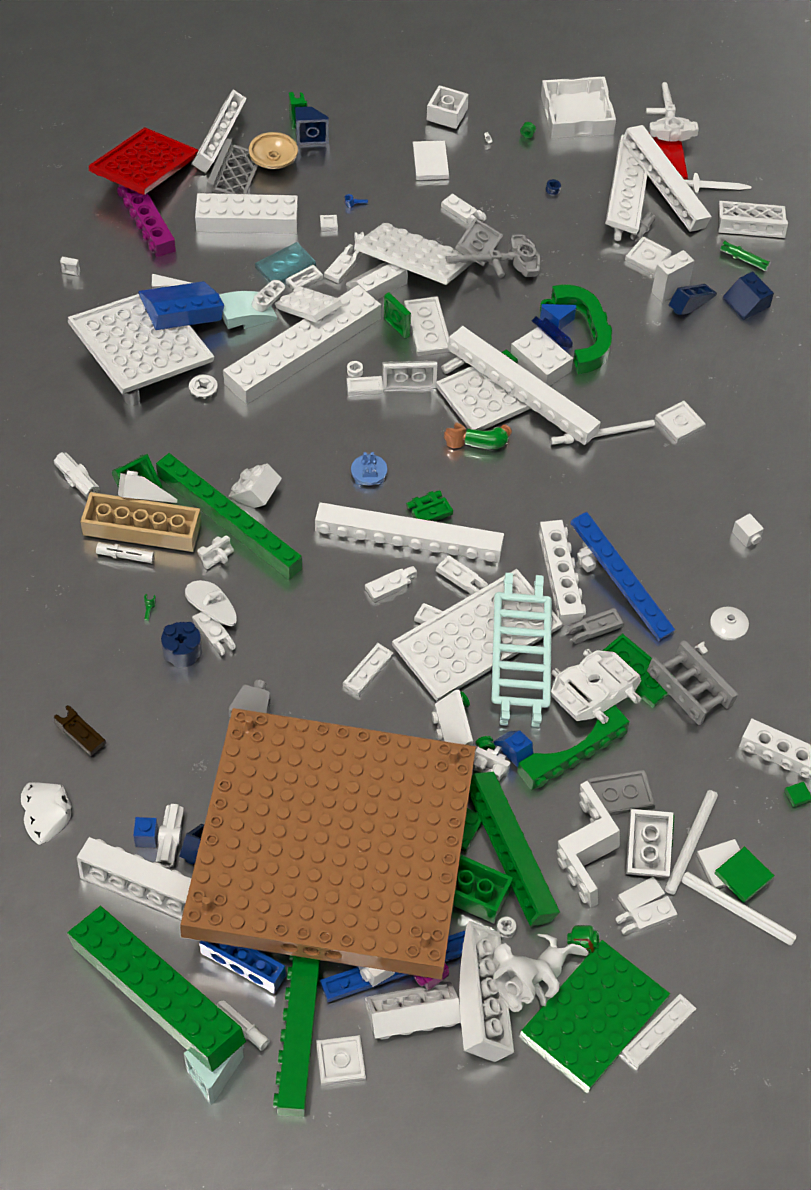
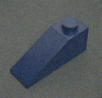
(690, 298)

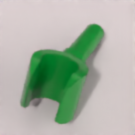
(149, 604)

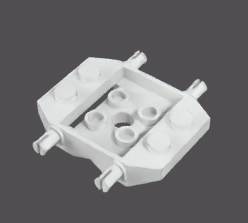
(615, 683)

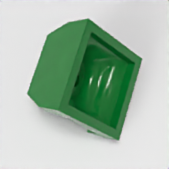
(141, 465)

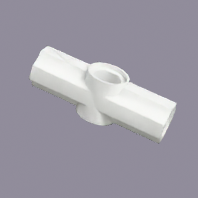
(76, 474)
(170, 835)

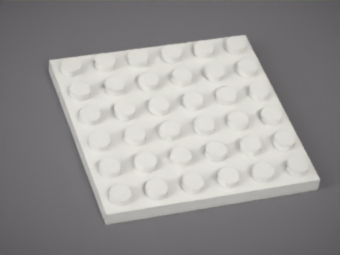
(132, 349)

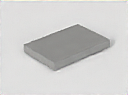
(478, 239)
(623, 792)

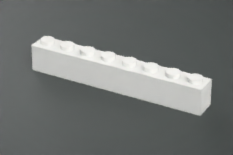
(666, 178)

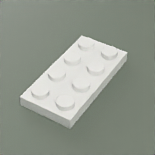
(308, 304)

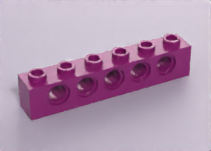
(148, 220)

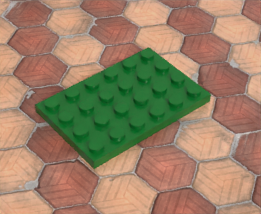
(595, 1014)

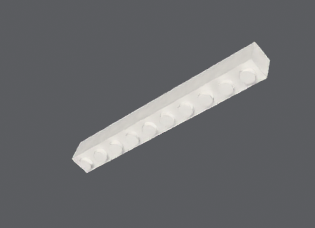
(524, 385)
(409, 532)

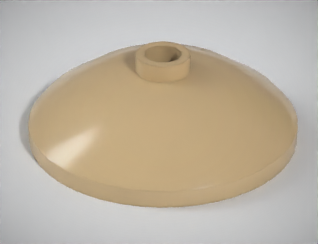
(273, 150)

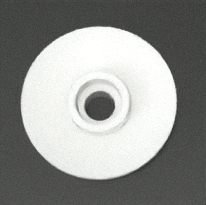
(729, 629)

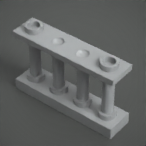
(696, 667)

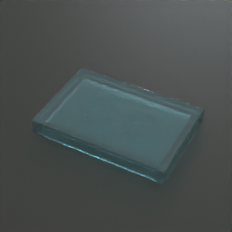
(285, 263)

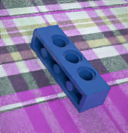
(247, 963)

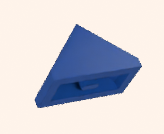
(558, 314)

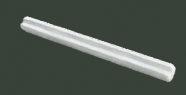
(691, 842)
(739, 908)

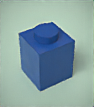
(145, 832)

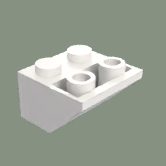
(255, 486)

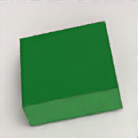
(798, 794)

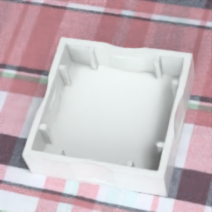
(578, 107)

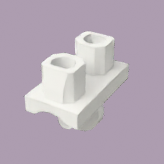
(216, 552)
(586, 559)
(493, 760)

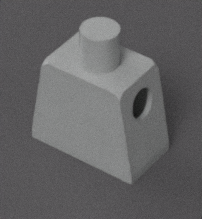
(252, 698)

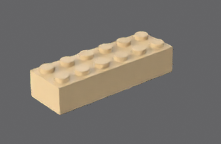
(141, 521)

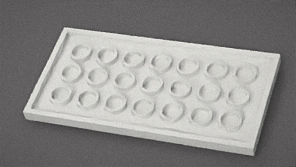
(459, 641)

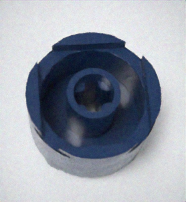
(181, 644)

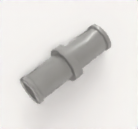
(644, 226)

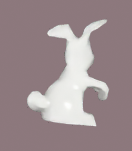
(520, 976)

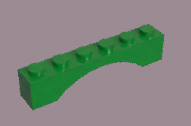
(541, 767)

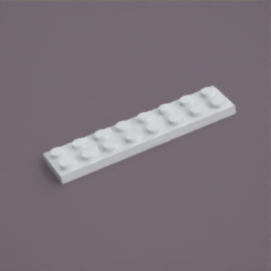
(626, 192)

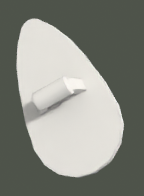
(211, 601)

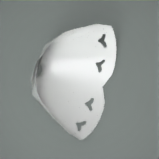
(47, 810)

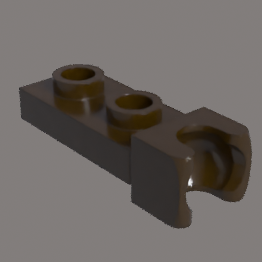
(79, 731)

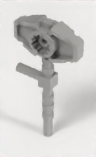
(521, 251)

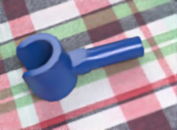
(350, 201)

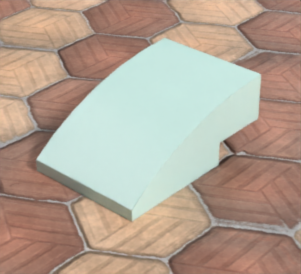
(239, 310)

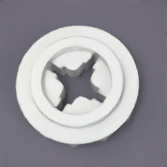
(205, 381)

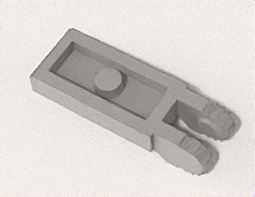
(596, 625)

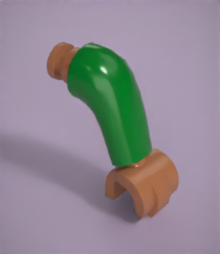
(490, 439)

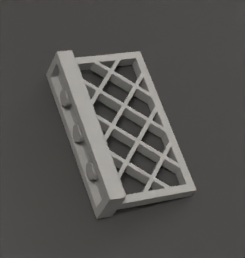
(221, 167)

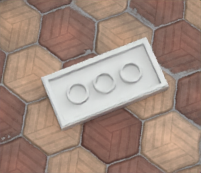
(428, 326)

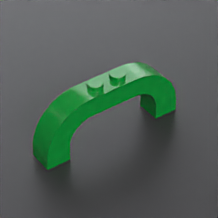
(595, 356)

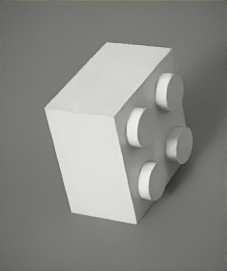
(447, 107)

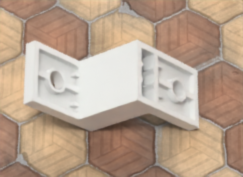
(588, 844)

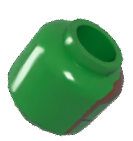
(584, 936)

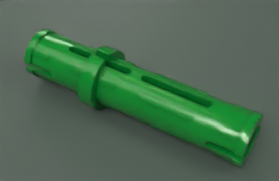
(738, 252)

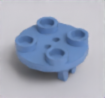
(369, 469)

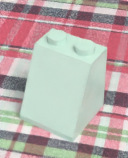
(212, 1082)

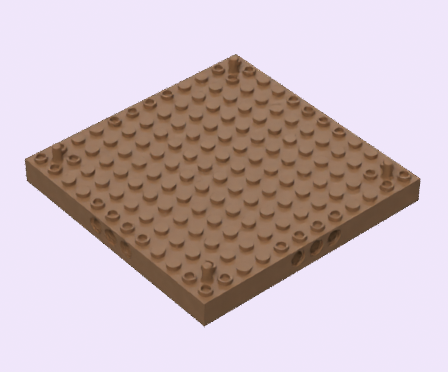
(331, 844)

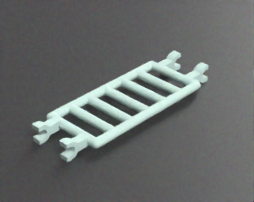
(505, 702)

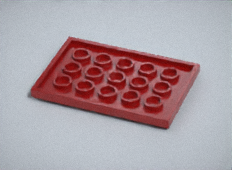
(143, 160)

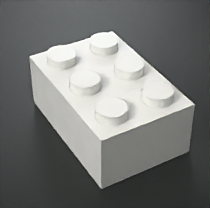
(542, 356)
(649, 843)

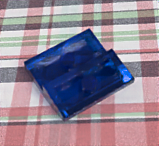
(553, 332)

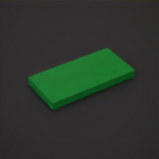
(639, 661)

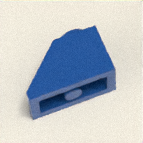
(515, 746)

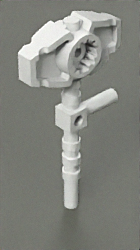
(670, 127)

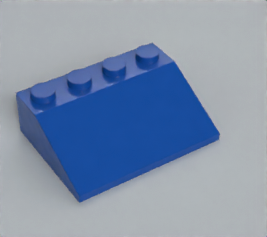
(182, 305)

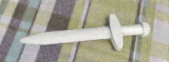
(695, 183)

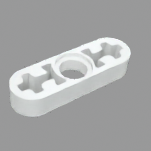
(269, 290)

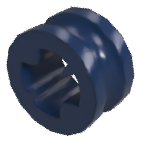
(553, 187)

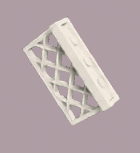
(747, 225)

